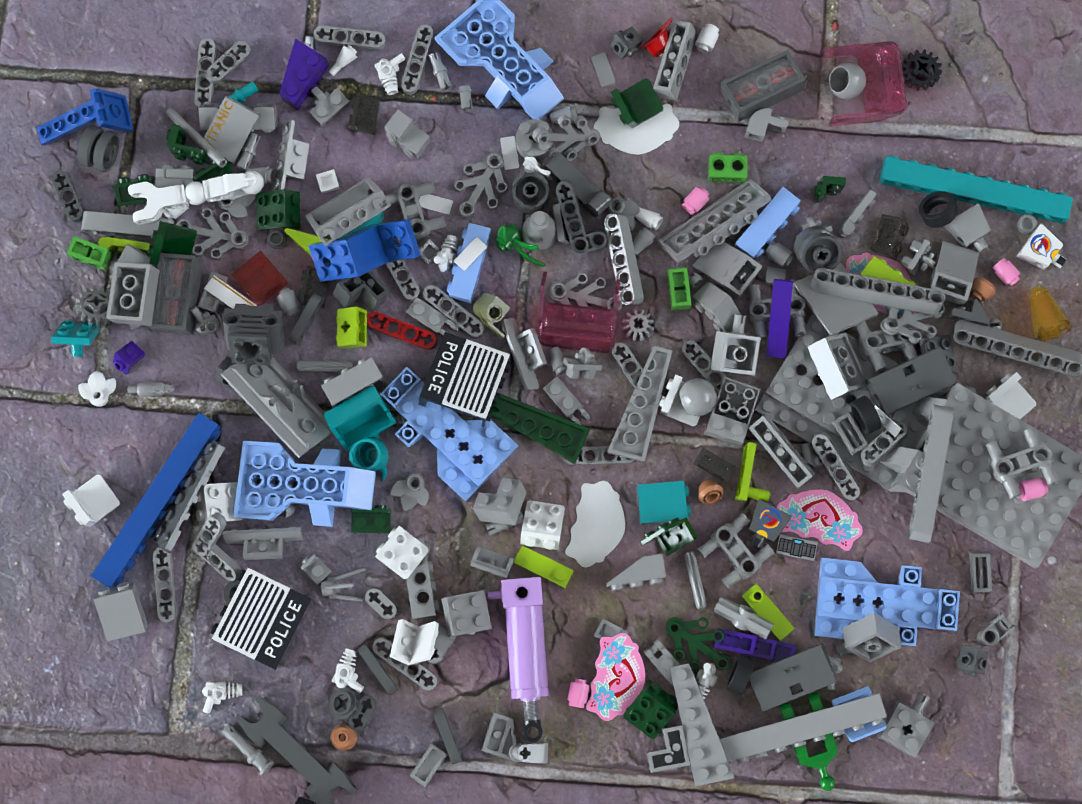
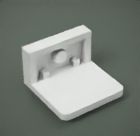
(1011, 396)
(672, 404)
(217, 498)
(91, 501)
(542, 525)
(401, 552)
(414, 642)

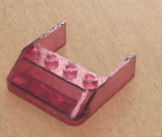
(884, 87)
(575, 325)

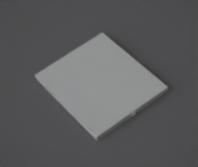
(832, 311)

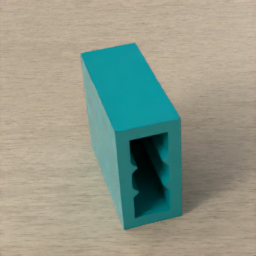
(662, 502)

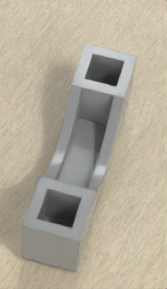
(266, 121)

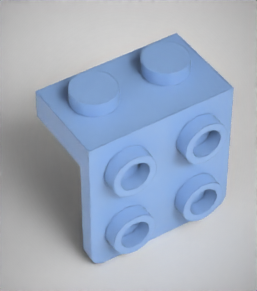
(869, 728)

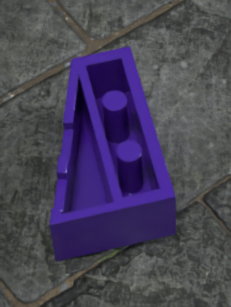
(302, 74)

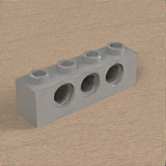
(675, 60)
(782, 450)
(418, 609)

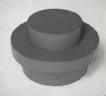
(276, 239)

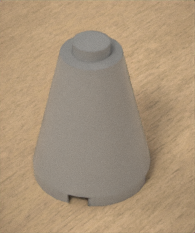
(540, 230)

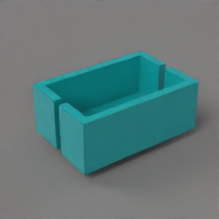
(359, 417)

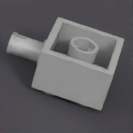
(736, 341)
(870, 638)
(917, 724)

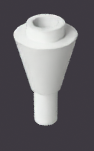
(345, 56)

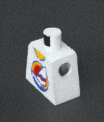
(1042, 249)

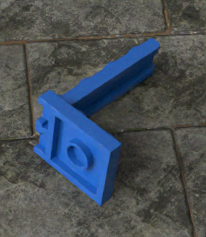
(106, 108)

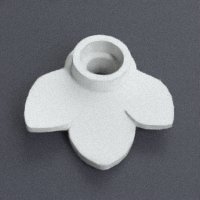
(532, 165)
(97, 386)

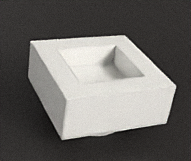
(327, 181)

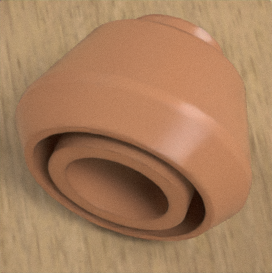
(982, 289)
(709, 492)
(345, 731)

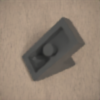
(975, 314)

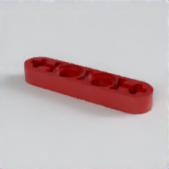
(402, 328)

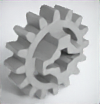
(92, 306)

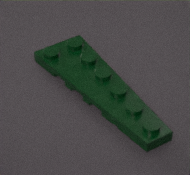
(547, 429)

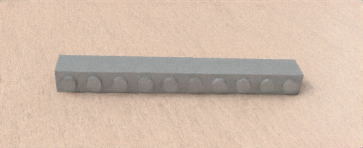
(805, 727)

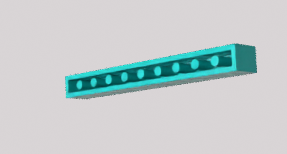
(975, 190)

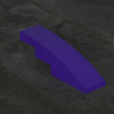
(779, 318)
(754, 646)

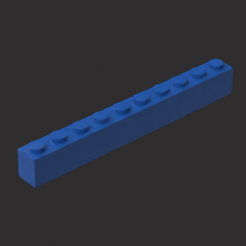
(156, 502)

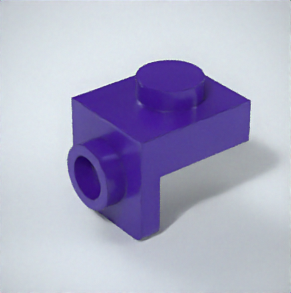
(127, 357)

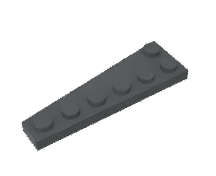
(169, 532)

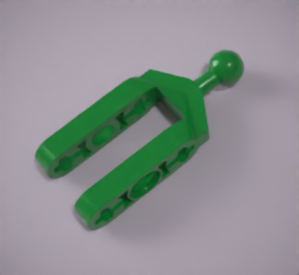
(818, 760)

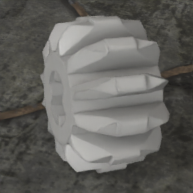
(630, 325)

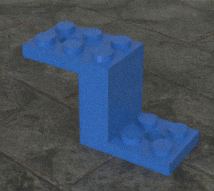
(364, 250)

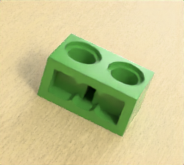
(727, 174)
(90, 253)
(679, 289)

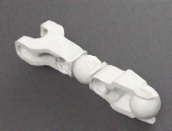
(178, 196)

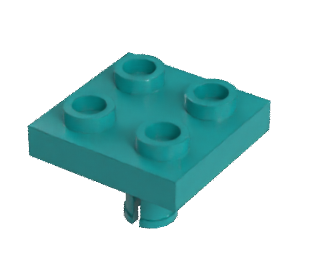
(75, 334)

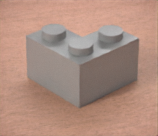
(404, 134)
(717, 306)
(503, 505)
(675, 753)

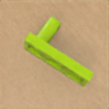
(743, 489)
(765, 608)

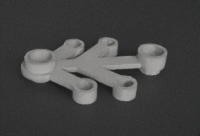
(587, 138)
(482, 182)
(217, 234)
(582, 296)
(892, 325)

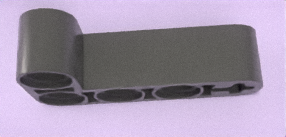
(588, 197)
(576, 215)

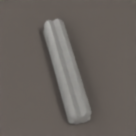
(323, 366)
(695, 580)

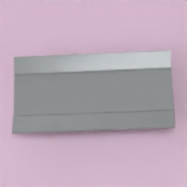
(280, 404)

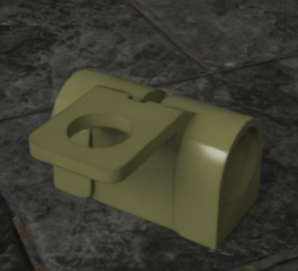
(490, 310)

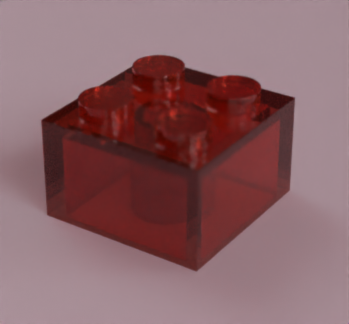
(259, 278)

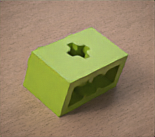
(351, 328)

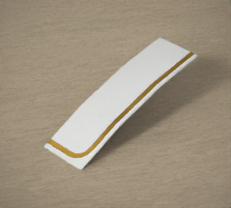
(226, 293)

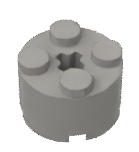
(525, 143)

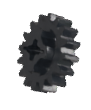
(925, 62)

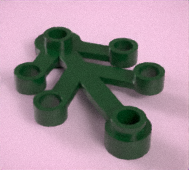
(695, 642)

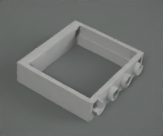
(347, 210)

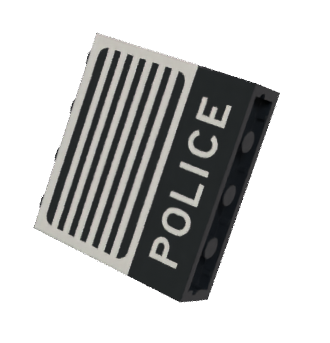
(465, 377)
(260, 618)

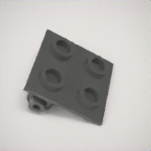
(944, 341)

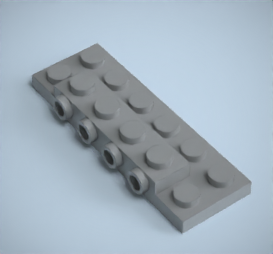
(716, 222)

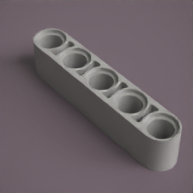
(118, 225)
(617, 253)

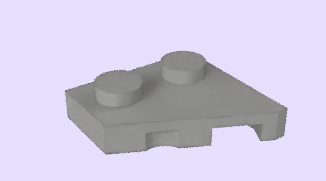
(499, 736)

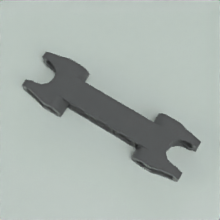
(271, 730)

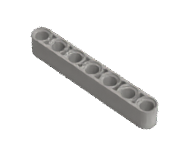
(877, 291)
(1009, 349)
(931, 473)

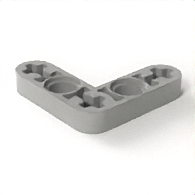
(231, 569)

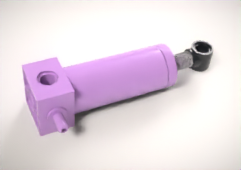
(525, 646)

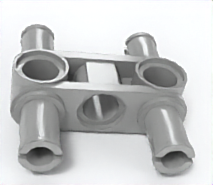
(412, 209)
(764, 306)
(877, 343)
(1022, 463)
(735, 551)

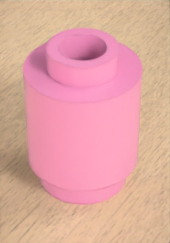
(695, 200)
(1006, 272)
(1033, 488)
(578, 693)

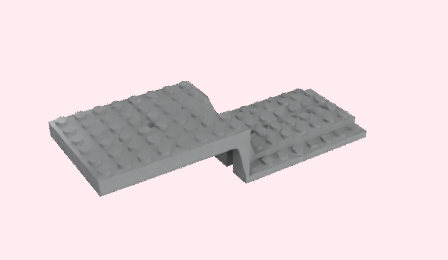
(967, 484)

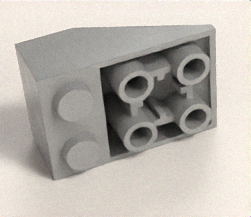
(728, 269)
(954, 272)
(732, 411)
(646, 569)

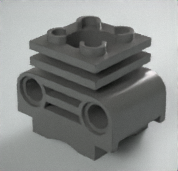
(253, 333)

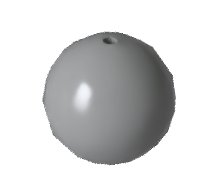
(847, 80)
(698, 396)

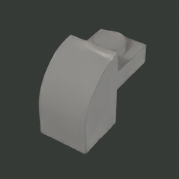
(763, 120)

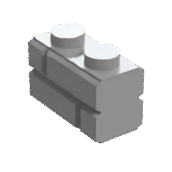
(171, 176)

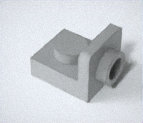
(315, 568)
(607, 629)

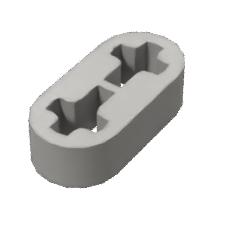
(384, 600)

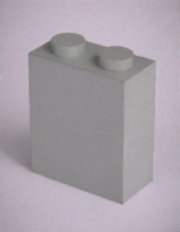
(120, 611)

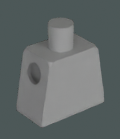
(970, 228)

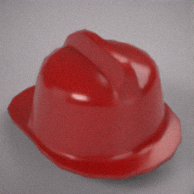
(657, 43)

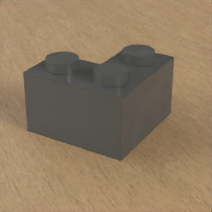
(365, 287)

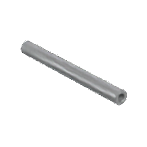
(196, 137)

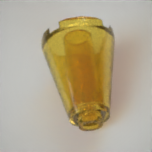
(1046, 315)

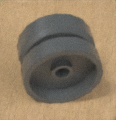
(98, 148)
(817, 249)

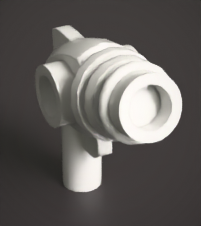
(387, 73)
(447, 255)
(345, 672)
(706, 678)
(218, 691)

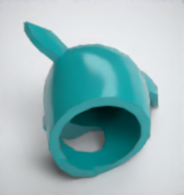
(371, 455)

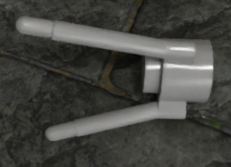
(330, 587)

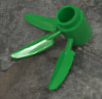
(507, 239)

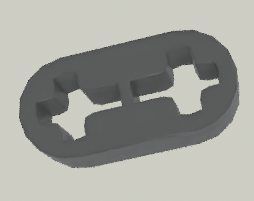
(366, 716)

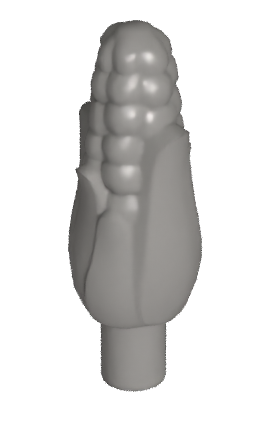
(151, 389)

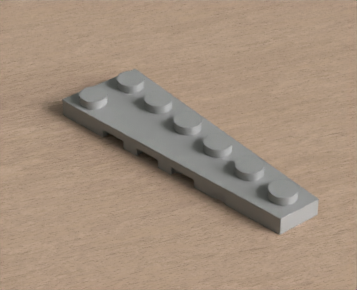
(639, 417)
(703, 744)

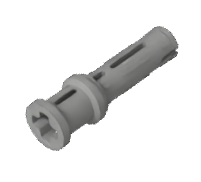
(253, 755)

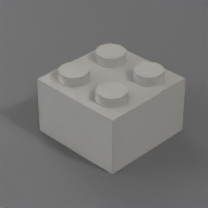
(466, 613)

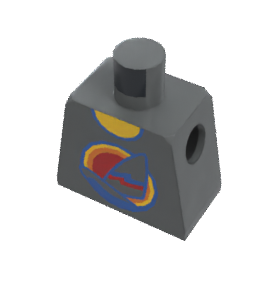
(767, 523)

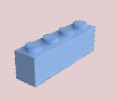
(767, 223)
(465, 282)

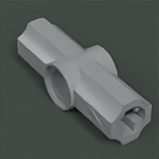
(743, 617)

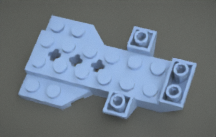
(515, 71)
(434, 421)
(319, 485)
(901, 604)

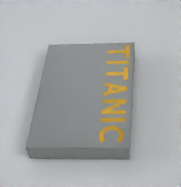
(231, 128)

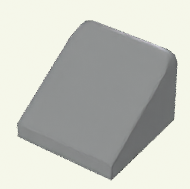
(428, 250)
(774, 273)

